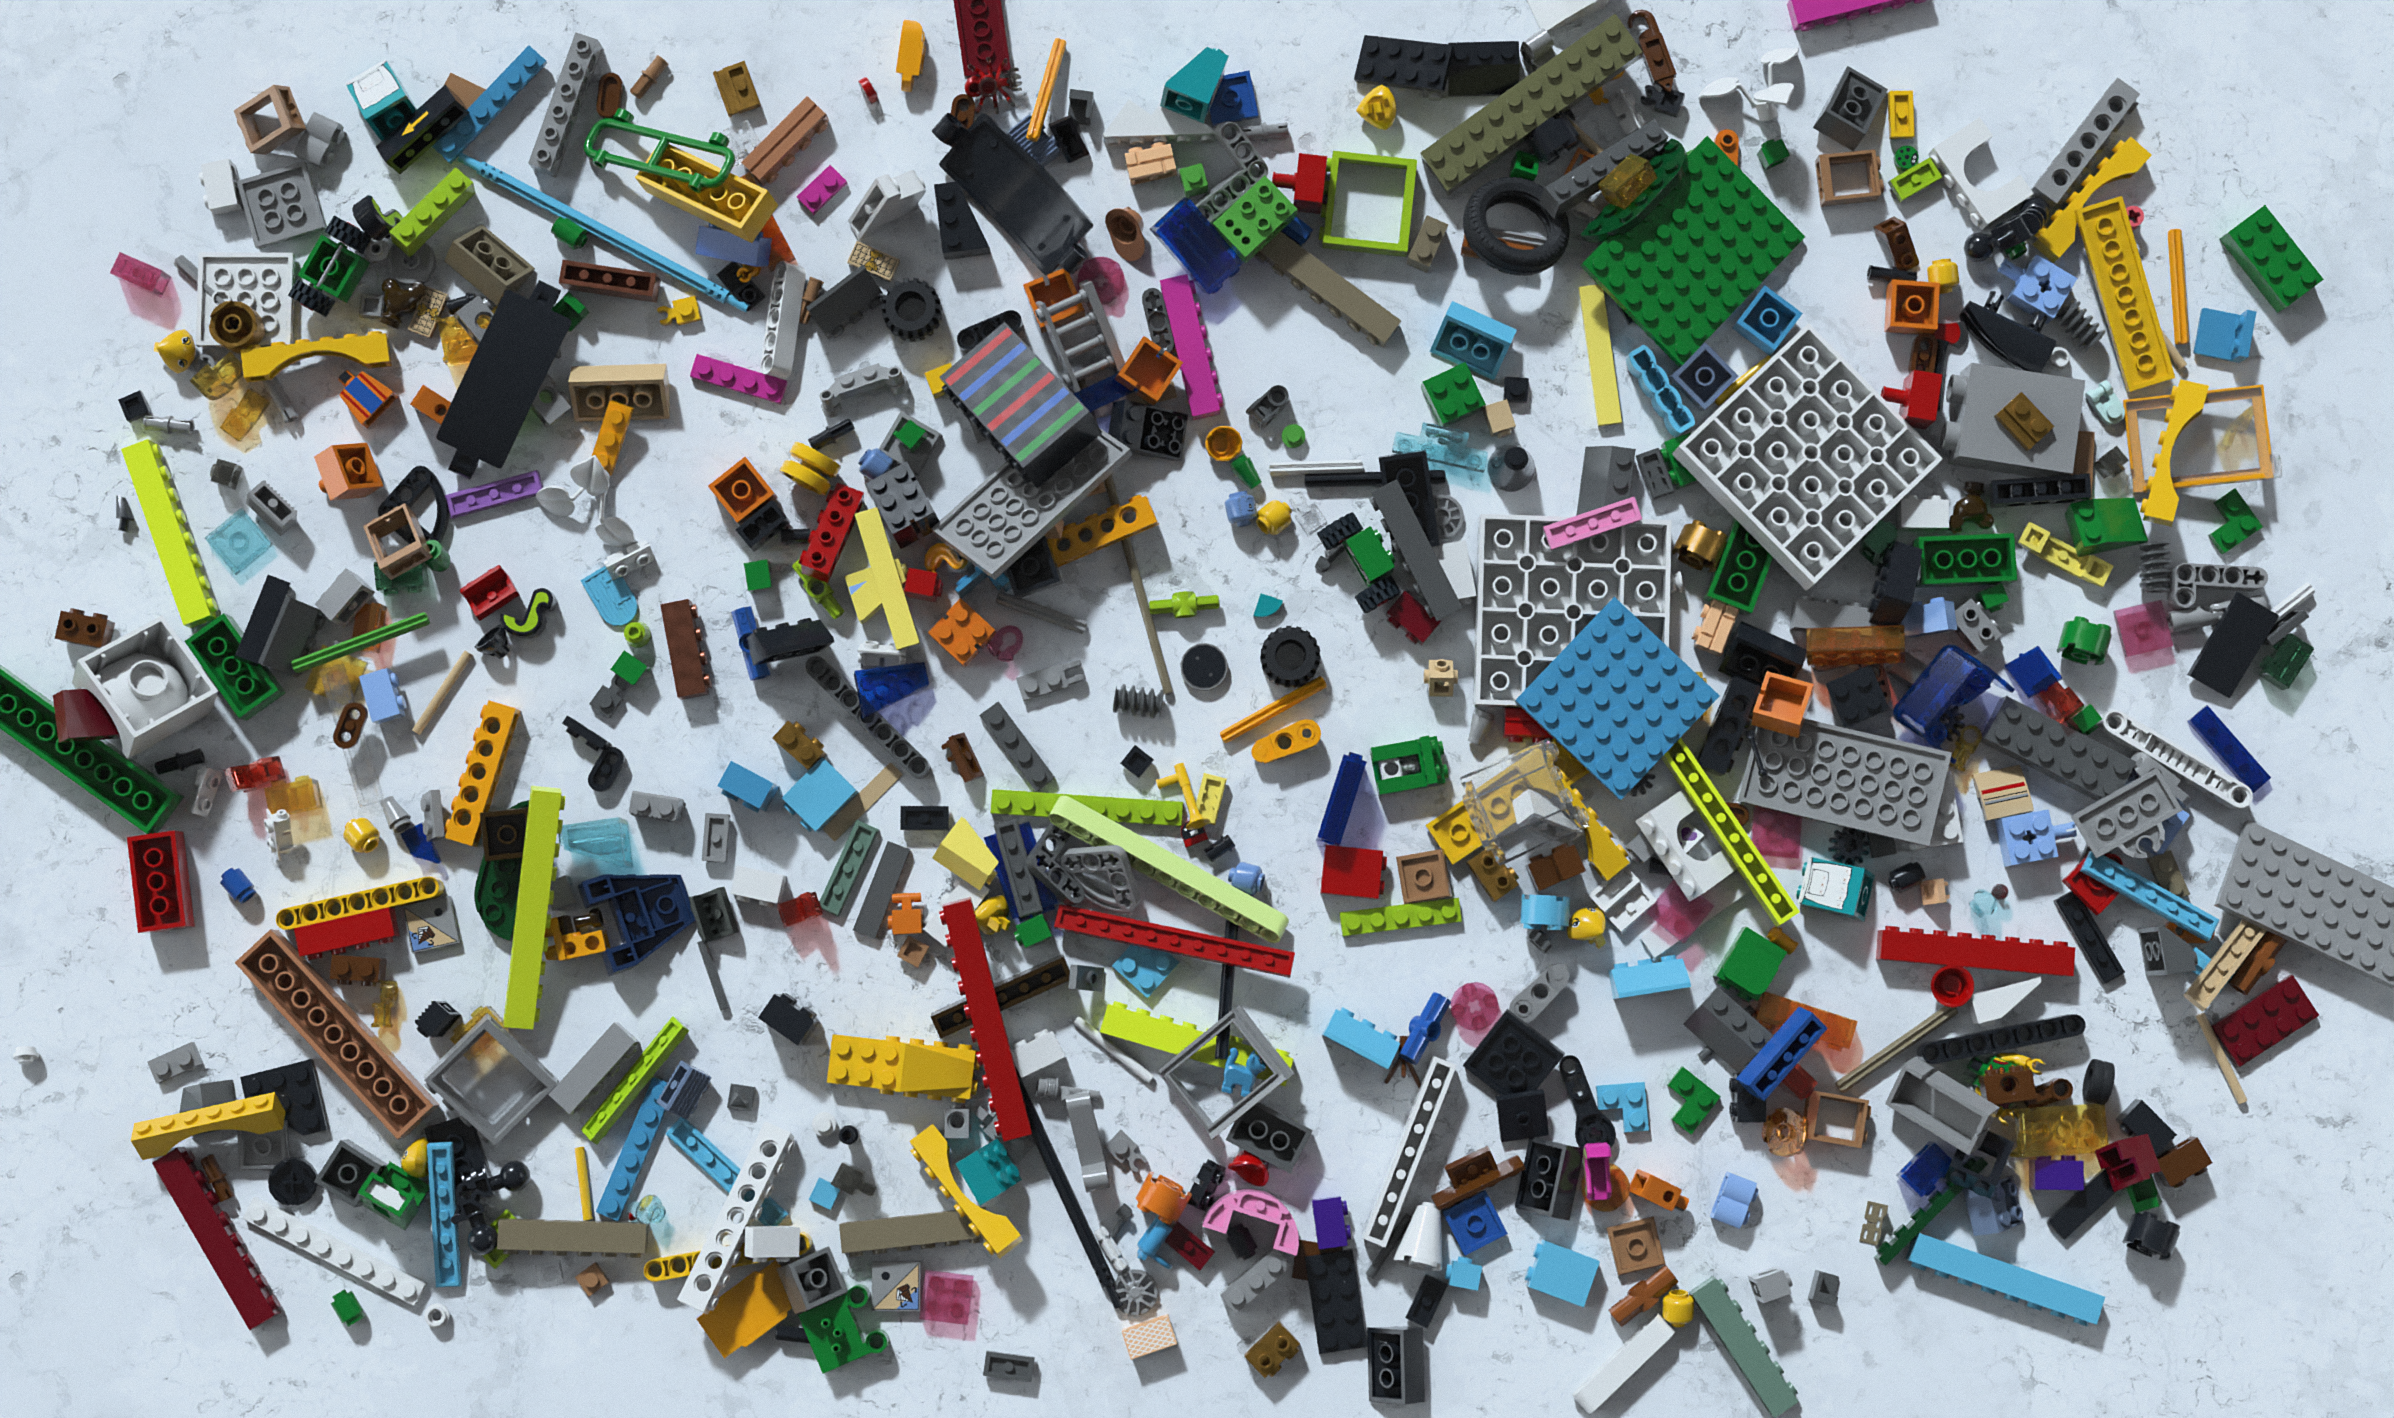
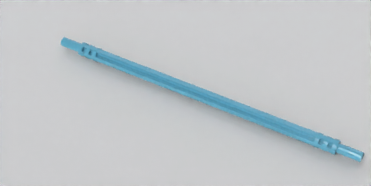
(603, 232)

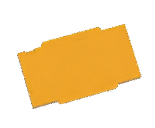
(747, 1310)

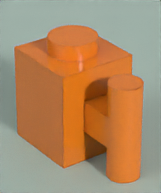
(908, 919)

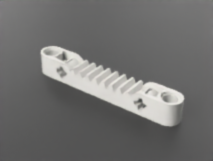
(2176, 759)

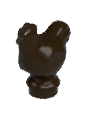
(400, 301)
(1971, 509)

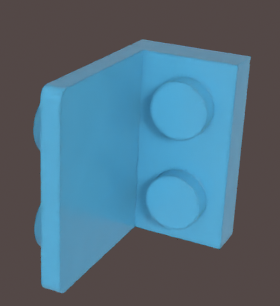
(2224, 334)
(968, 583)

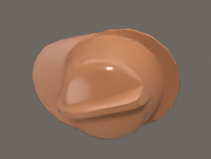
(1126, 232)

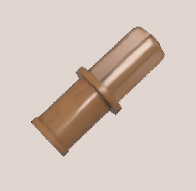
(648, 77)
(810, 295)

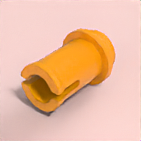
(748, 272)
(1782, 940)

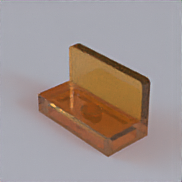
(369, 619)

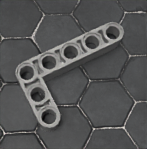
(1243, 172)

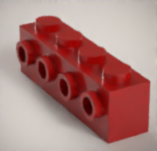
(832, 532)
(347, 932)

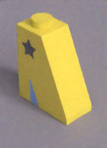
(865, 591)

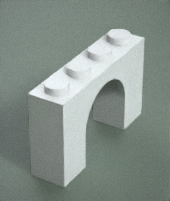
(1982, 205)
(1660, 829)

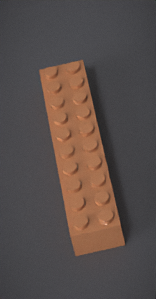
(337, 1034)

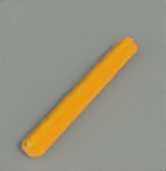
(1046, 90)
(2178, 286)
(1273, 709)

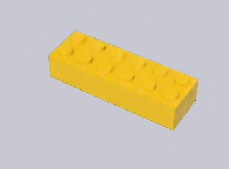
(733, 206)

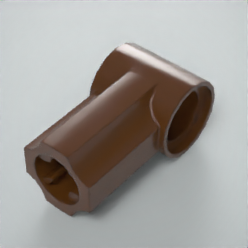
(2046, 1094)

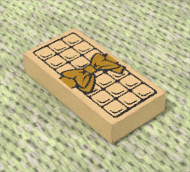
(874, 261)
(429, 305)

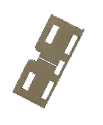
(1873, 1217)

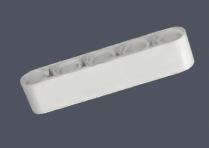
(783, 320)
(1623, 1363)

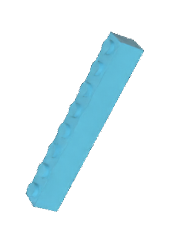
(2006, 1278)

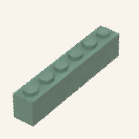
(1744, 1347)

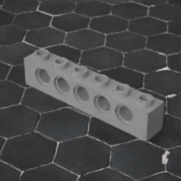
(2124, 99)
(565, 104)
(546, 412)

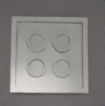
(281, 205)

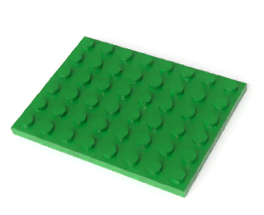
(1695, 254)

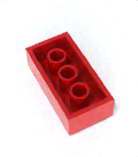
(160, 882)

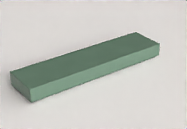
(848, 868)

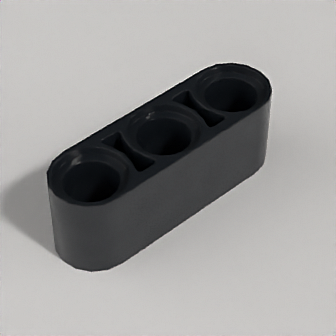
(977, 330)

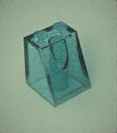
(599, 839)

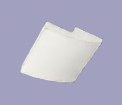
(1622, 899)

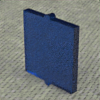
(2033, 672)

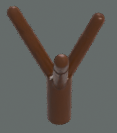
(1402, 1040)

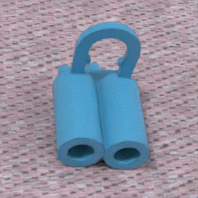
(1152, 1241)

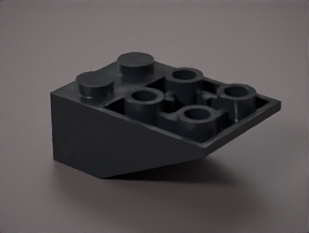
(1148, 429)

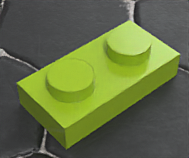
(1915, 179)

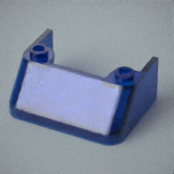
(1937, 689)

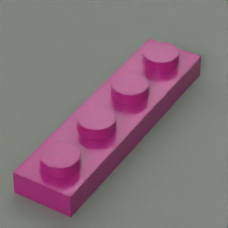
(738, 379)

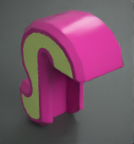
(1597, 1171)

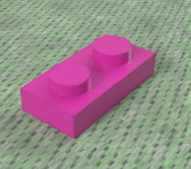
(821, 189)

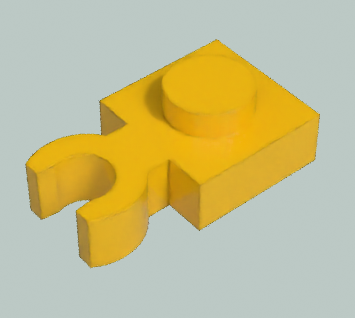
(684, 311)

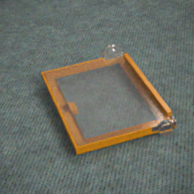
(2216, 448)

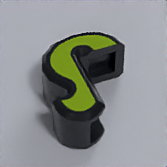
(371, 219)
(534, 619)

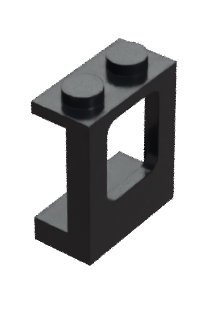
(1984, 1186)

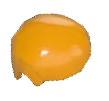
(1223, 443)

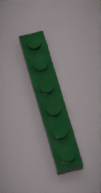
(1922, 1217)

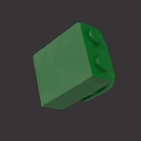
(1749, 965)

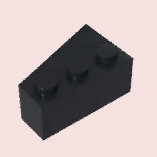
(957, 224)

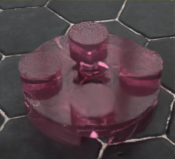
(1111, 270)
(1487, 1002)

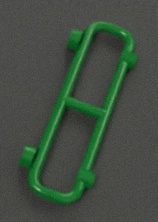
(623, 121)

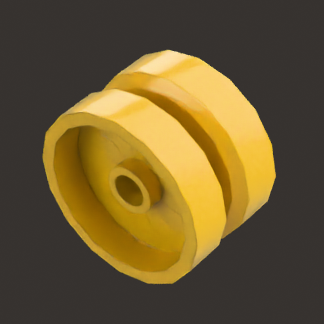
(810, 467)

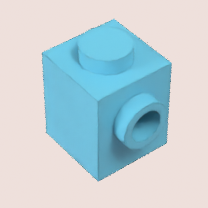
(1463, 1273)

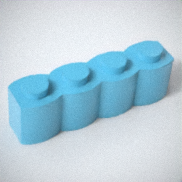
(1664, 397)

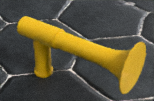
(1181, 776)

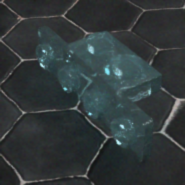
(1442, 446)

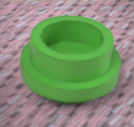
(1293, 436)

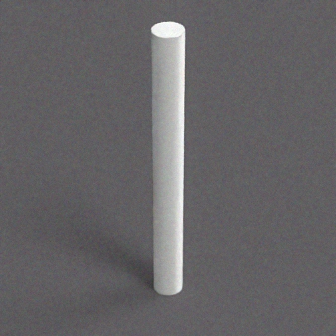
(1113, 1049)

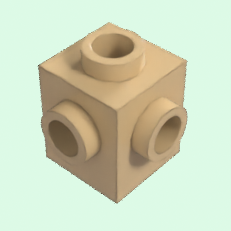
(1440, 677)

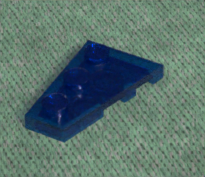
(887, 685)

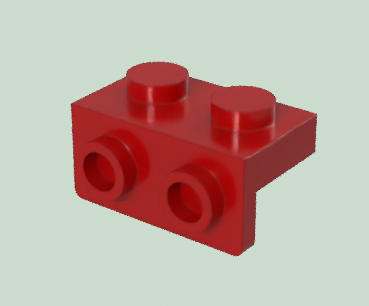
(489, 592)

